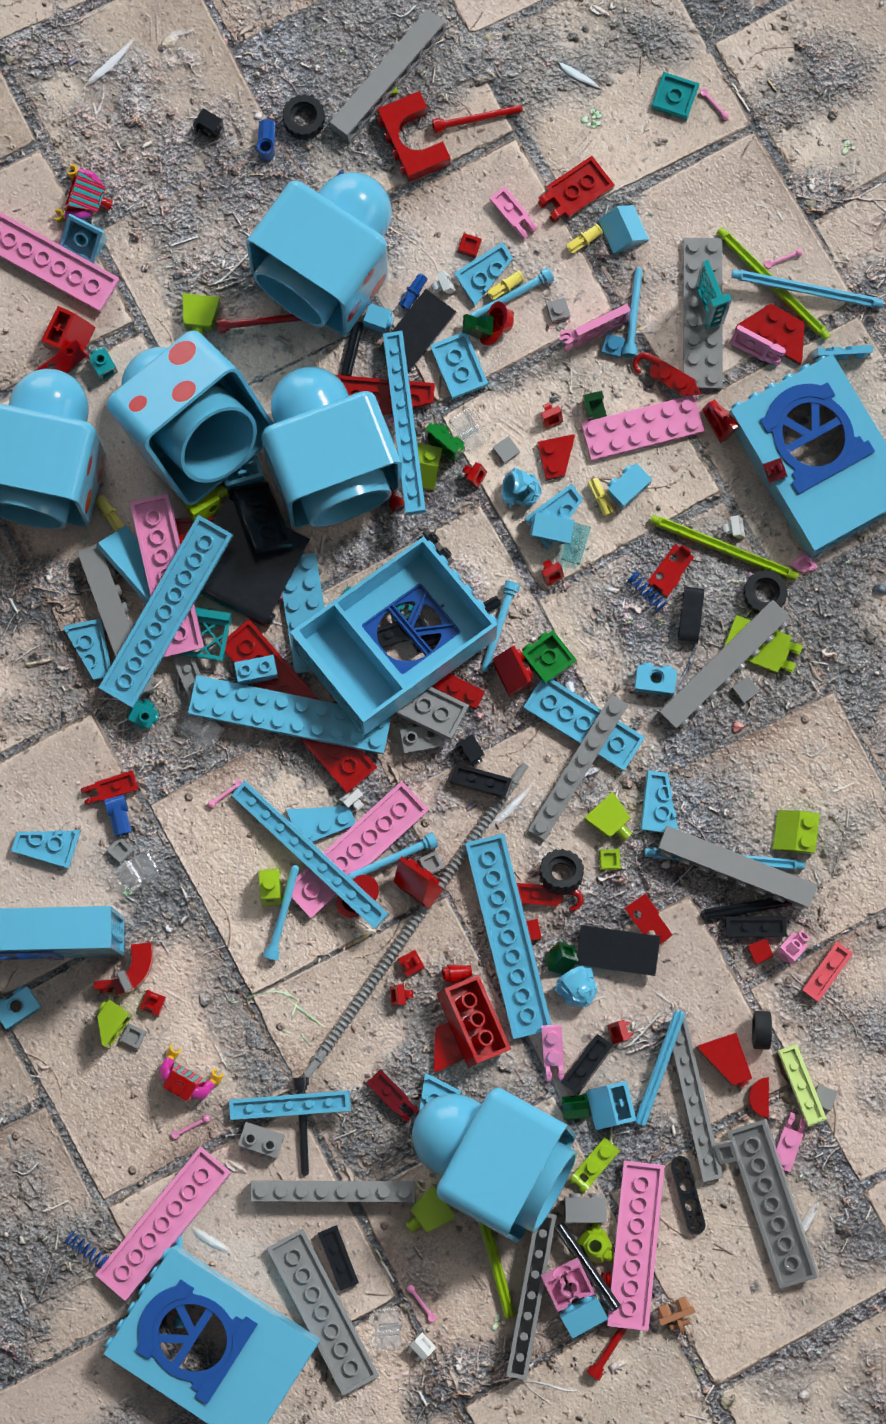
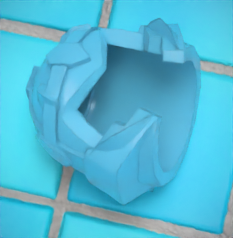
(520, 488)
(577, 987)

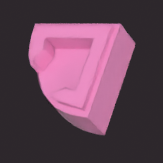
(803, 564)

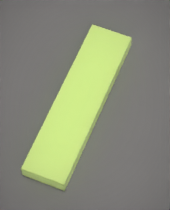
(802, 1085)

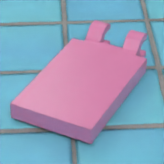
(595, 327)

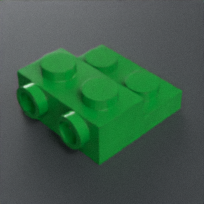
(440, 437)
(548, 656)

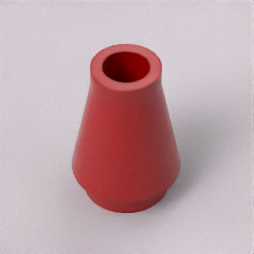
(455, 973)

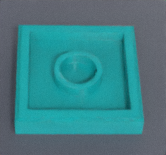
(675, 95)

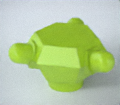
(596, 1244)

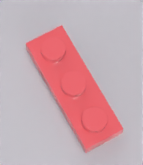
(827, 971)

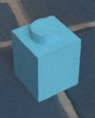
(378, 318)

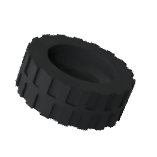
(293, 106)
(764, 577)
(561, 886)

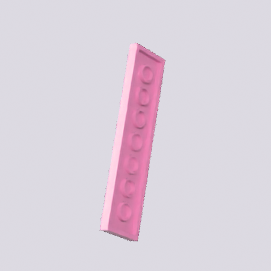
(55, 264)
(158, 546)
(361, 844)
(163, 1223)
(636, 1244)

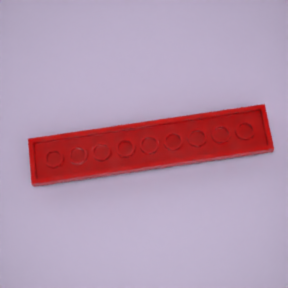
(344, 764)

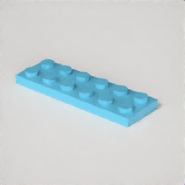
(302, 600)
(576, 716)

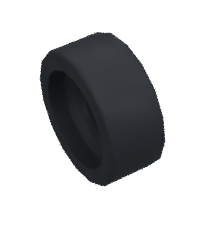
(762, 1030)

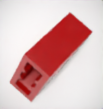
(727, 1058)

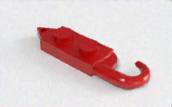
(668, 375)
(539, 895)

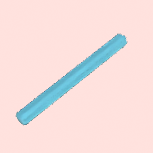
(660, 1067)

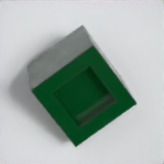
(478, 327)
(594, 405)
(561, 958)

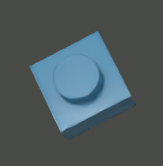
(613, 345)

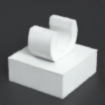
(444, 283)
(736, 527)
(352, 799)
(422, 1347)

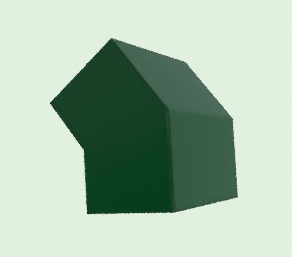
(575, 1107)

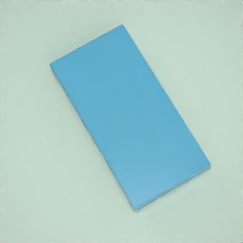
(125, 555)

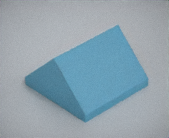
(623, 228)
(83, 238)

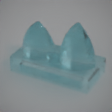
(574, 551)

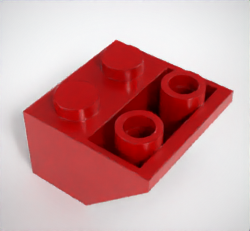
(65, 328)
(512, 671)
(417, 882)

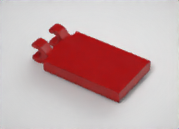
(576, 189)

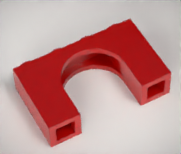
(413, 162)

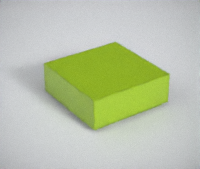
(610, 859)

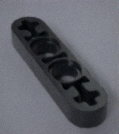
(689, 1194)

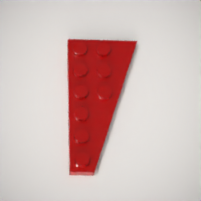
(421, 392)

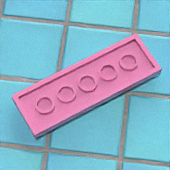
(642, 427)

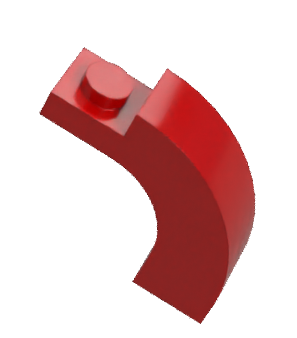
(138, 972)

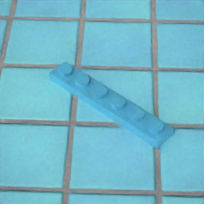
(290, 1105)

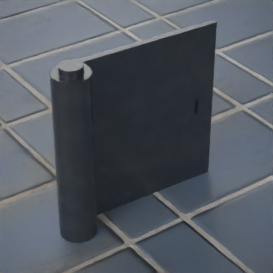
(251, 580)

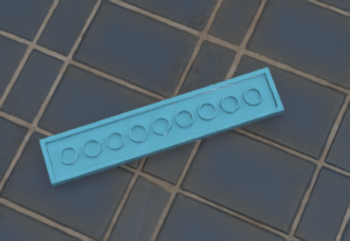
(166, 611)
(282, 714)
(508, 935)

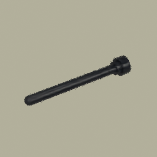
(301, 1087)

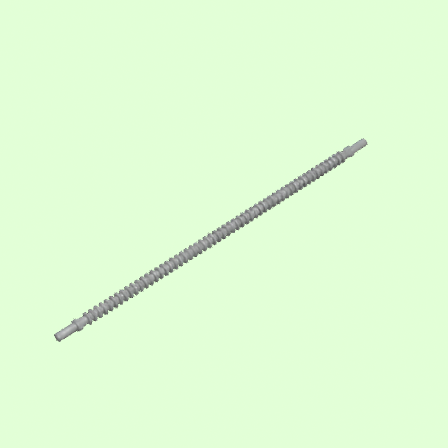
(320, 1055)

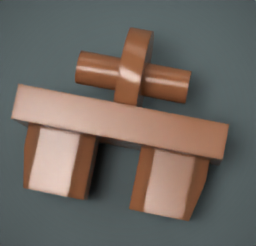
(666, 1316)

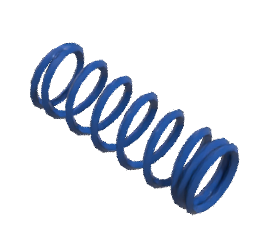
(633, 577)
(100, 1264)

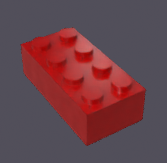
(473, 1021)

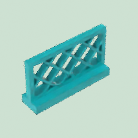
(714, 302)
(215, 619)

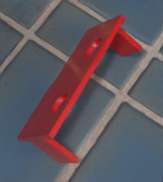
(65, 361)
(671, 570)
(649, 917)

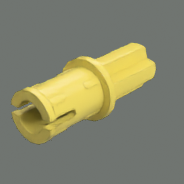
(584, 239)
(505, 285)
(601, 497)
(109, 513)

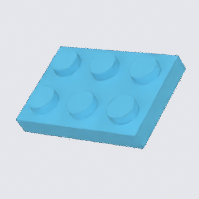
(459, 365)

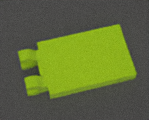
(774, 654)

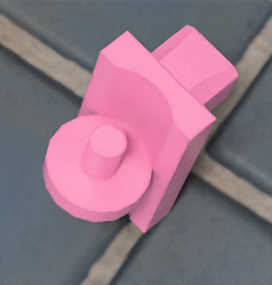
(793, 947)

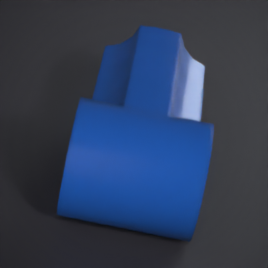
(266, 138)
(117, 810)

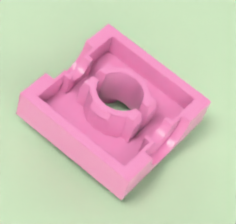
(555, 1284)

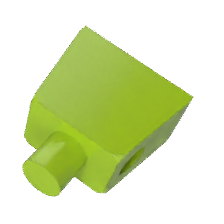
(200, 312)
(208, 505)
(610, 818)
(270, 887)
(429, 1212)

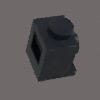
(208, 124)
(471, 750)

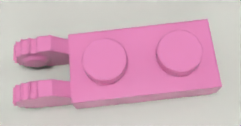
(512, 211)
(757, 345)
(552, 1050)
(789, 1142)

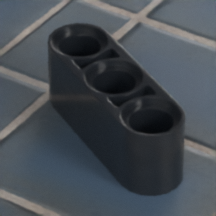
(691, 615)

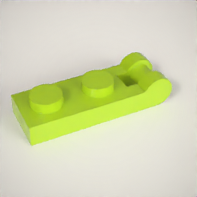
(594, 1164)

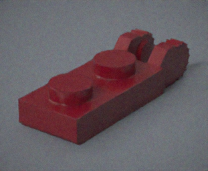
(390, 1094)

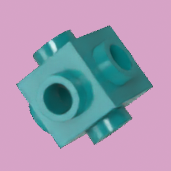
(140, 707)

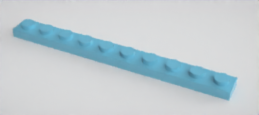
(404, 423)
(310, 855)

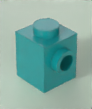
(102, 363)

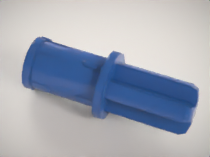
(413, 291)

